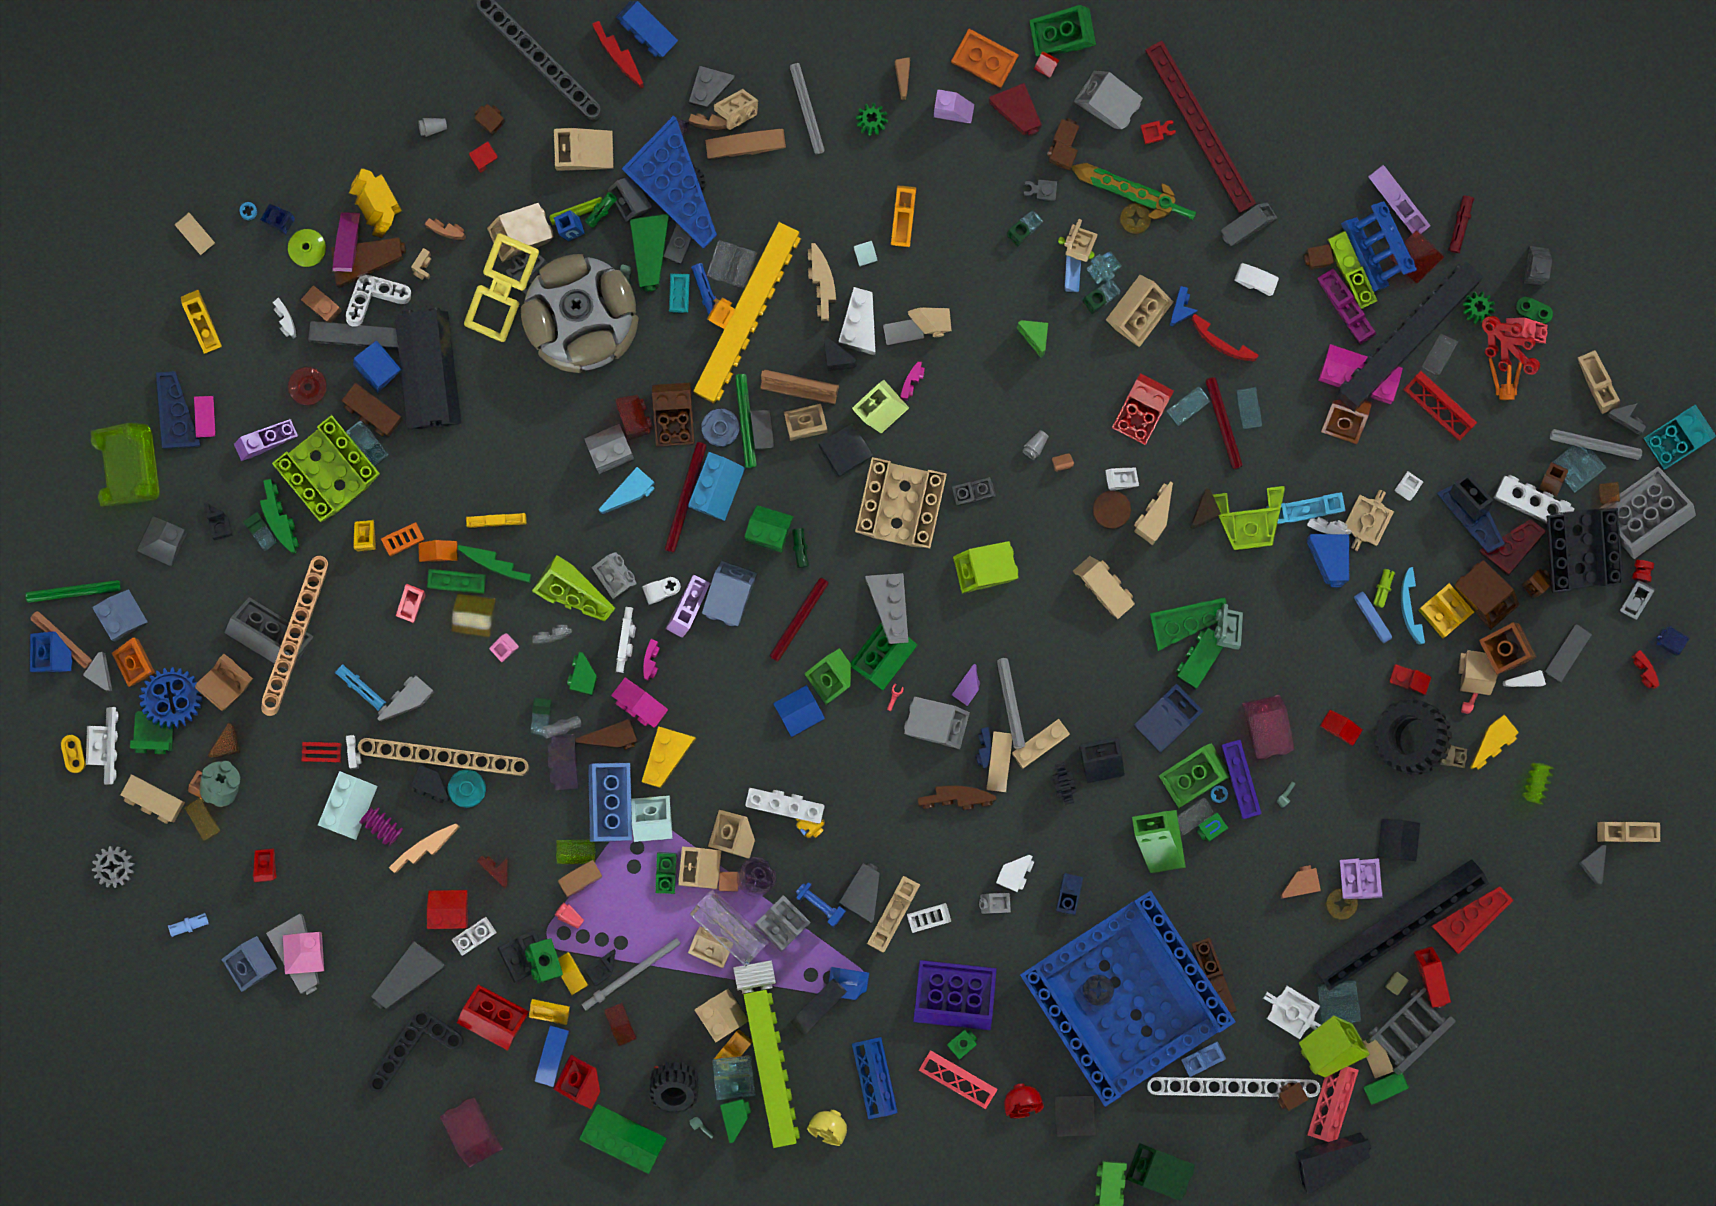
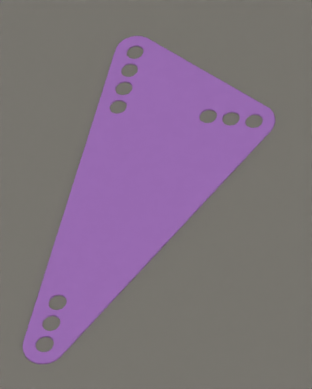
(649, 920)

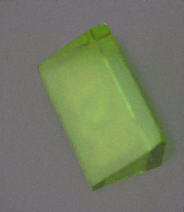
(575, 851)

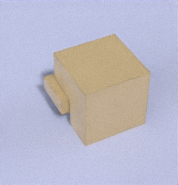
(1477, 673)

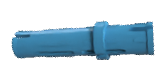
(342, 671)

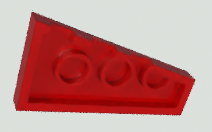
(1468, 922)

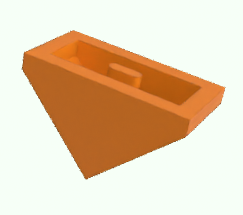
(438, 551)

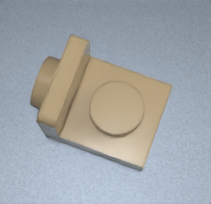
(422, 260)

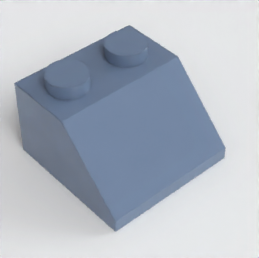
(120, 615)
(249, 963)

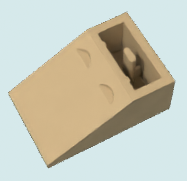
(583, 149)
(1155, 521)

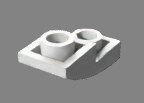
(1256, 278)
(287, 323)
(1333, 528)
(474, 936)

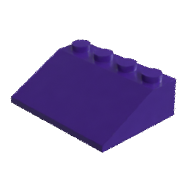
(955, 995)

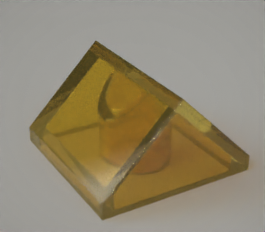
(473, 615)

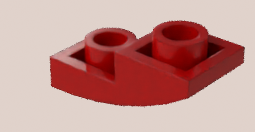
(1649, 675)

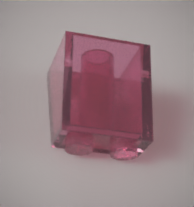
(1268, 727)
(471, 1132)

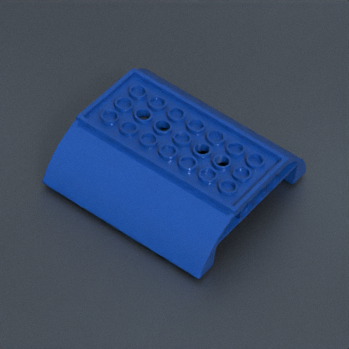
(1154, 976)

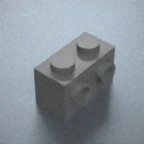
(632, 201)

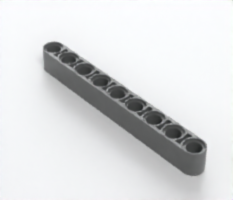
(543, 66)

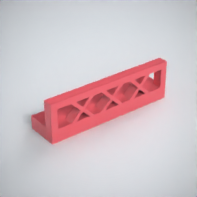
(962, 1073)
(1336, 1104)

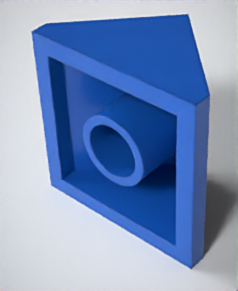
(376, 366)
(799, 711)

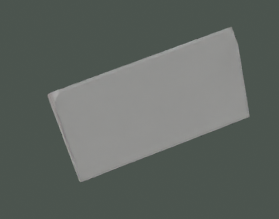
(902, 332)

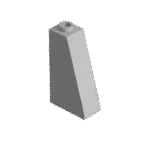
(304, 981)

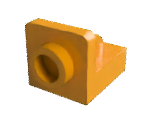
(721, 312)

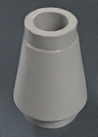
(430, 126)
(1035, 445)

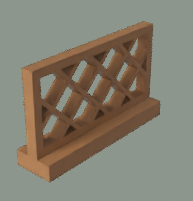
(799, 387)

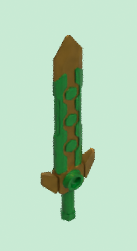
(1161, 202)

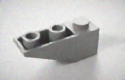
(410, 698)

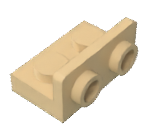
(737, 108)
(708, 948)

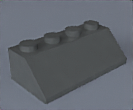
(262, 630)

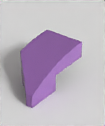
(968, 687)

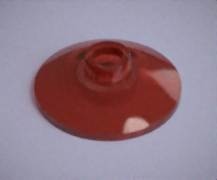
(305, 376)

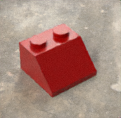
(447, 909)

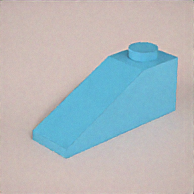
(631, 490)

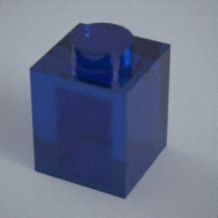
(1672, 640)

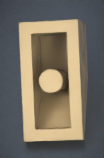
(932, 320)

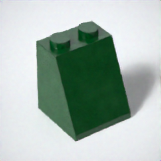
(1160, 1172)

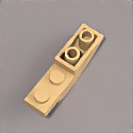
(822, 275)

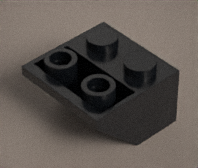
(1102, 760)

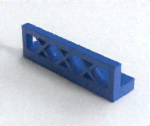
(878, 1078)

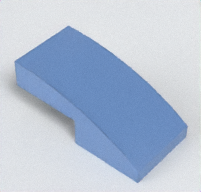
(1203, 1059)

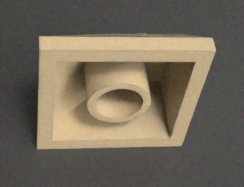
(732, 834)

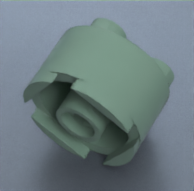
(219, 783)

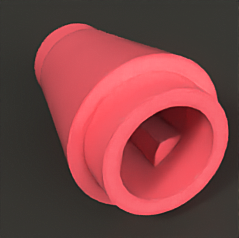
(568, 915)

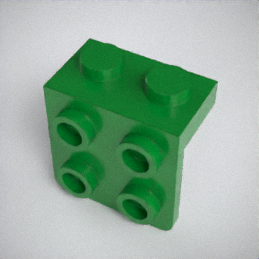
(151, 736)

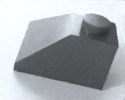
(162, 541)

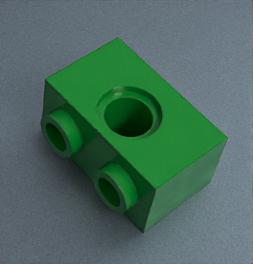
(543, 949)

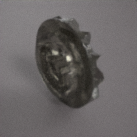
(1091, 983)

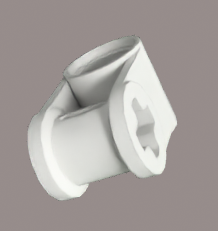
(658, 590)

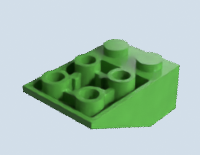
(1160, 840)

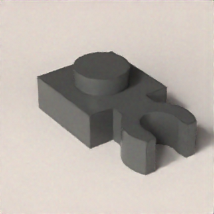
(1045, 190)

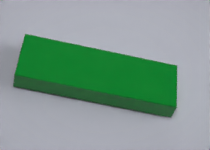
(456, 581)

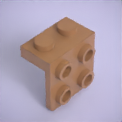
(224, 683)

